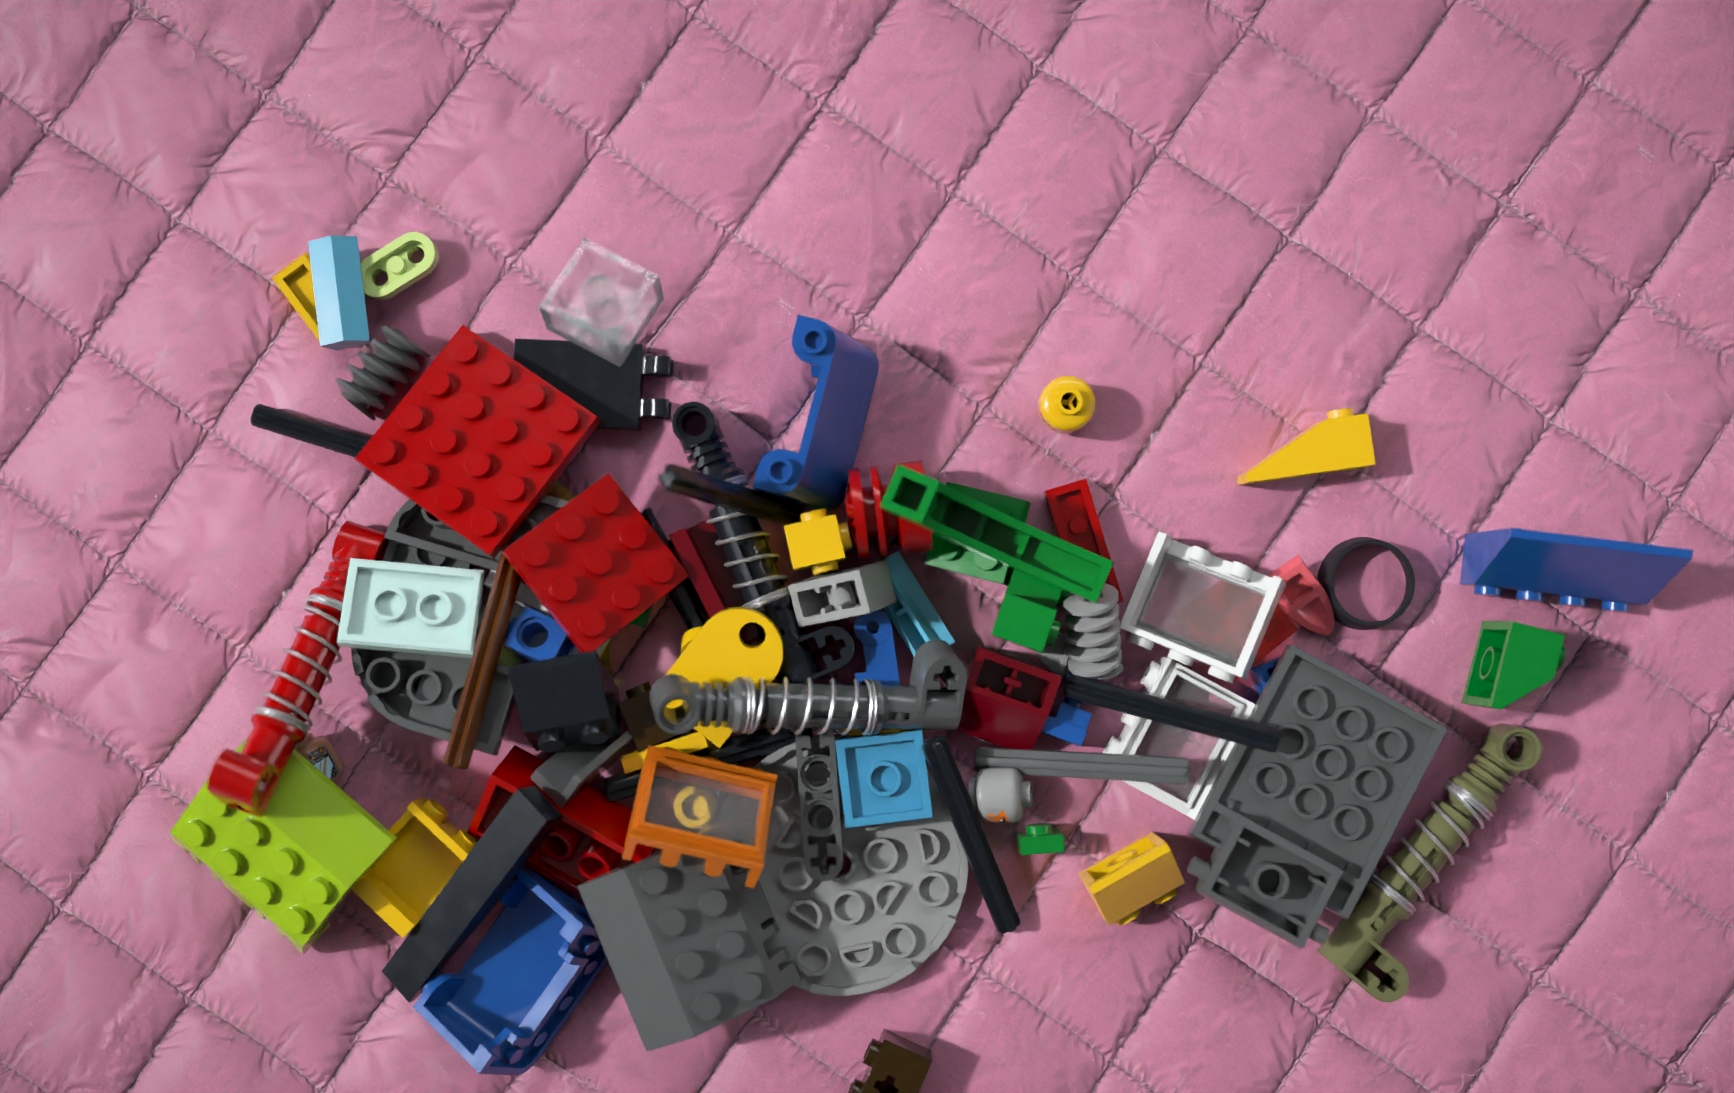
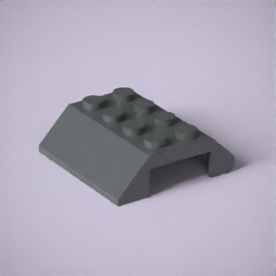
(686, 945)

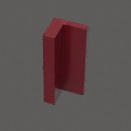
(707, 571)

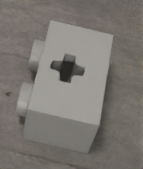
(842, 594)

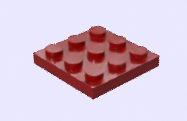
(595, 564)

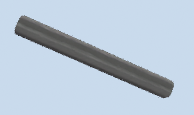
(1086, 764)

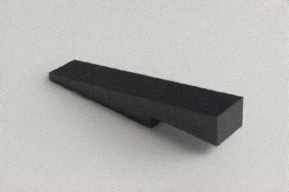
(473, 890)

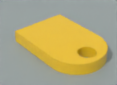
(721, 656)

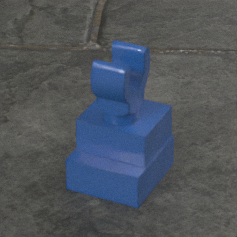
(1068, 721)

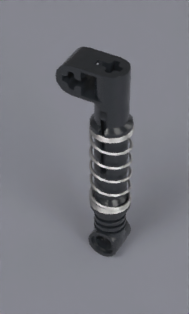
(752, 558)

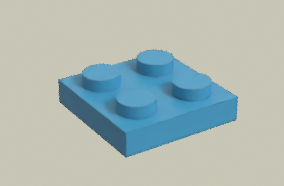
(883, 778)

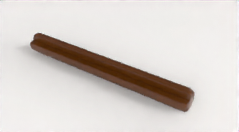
(482, 666)

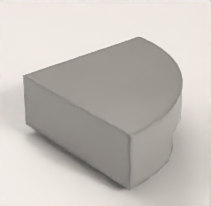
(1056, 657)

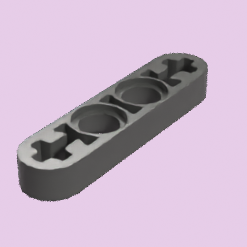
(823, 794)

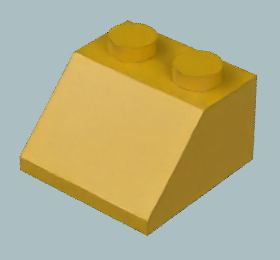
(1132, 879)

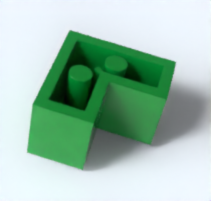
(1029, 612)

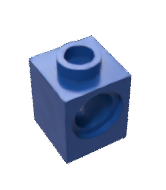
(528, 624)

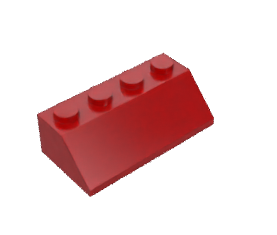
(581, 845)

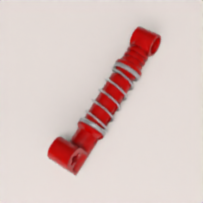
(251, 777)

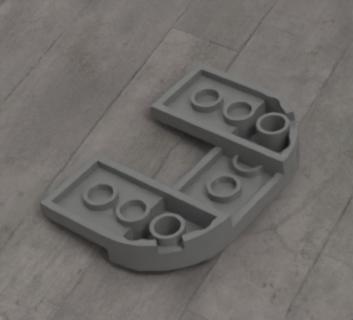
(424, 688)

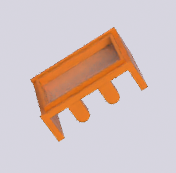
(702, 811)

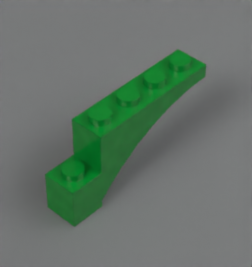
(994, 534)

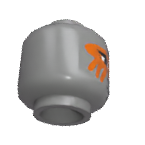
(1000, 794)

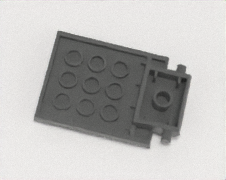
(1316, 814)

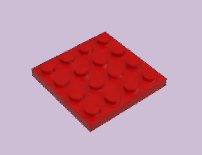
(478, 441)

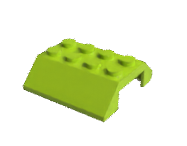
(295, 857)

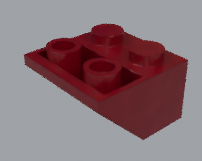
(1006, 700)

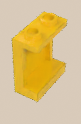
(415, 865)

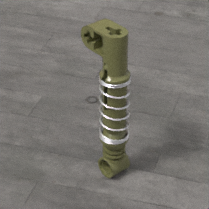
(1422, 856)

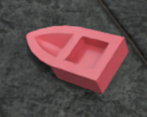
(1305, 597)

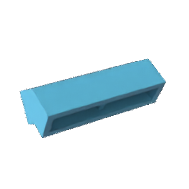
(339, 292)
(913, 612)

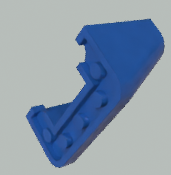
(834, 424)
(517, 980)

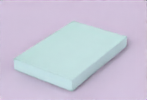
(411, 608)

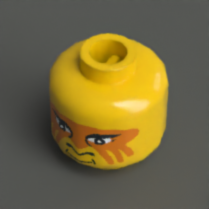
(1058, 418)

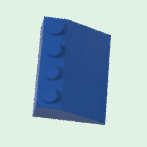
(1568, 567)

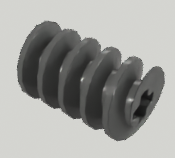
(380, 371)

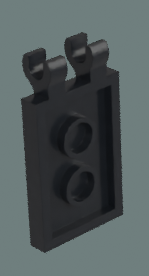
(597, 384)

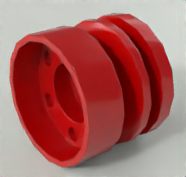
(869, 520)

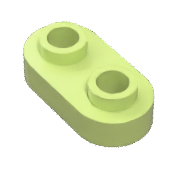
(397, 263)

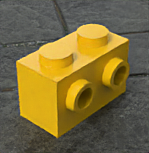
(817, 542)

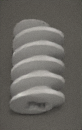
(1094, 635)

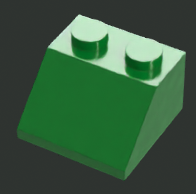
(1511, 663)

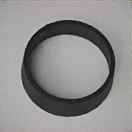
(1326, 578)

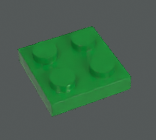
(965, 562)

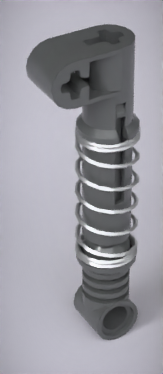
(825, 706)

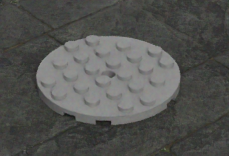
(881, 913)

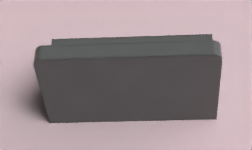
(577, 767)

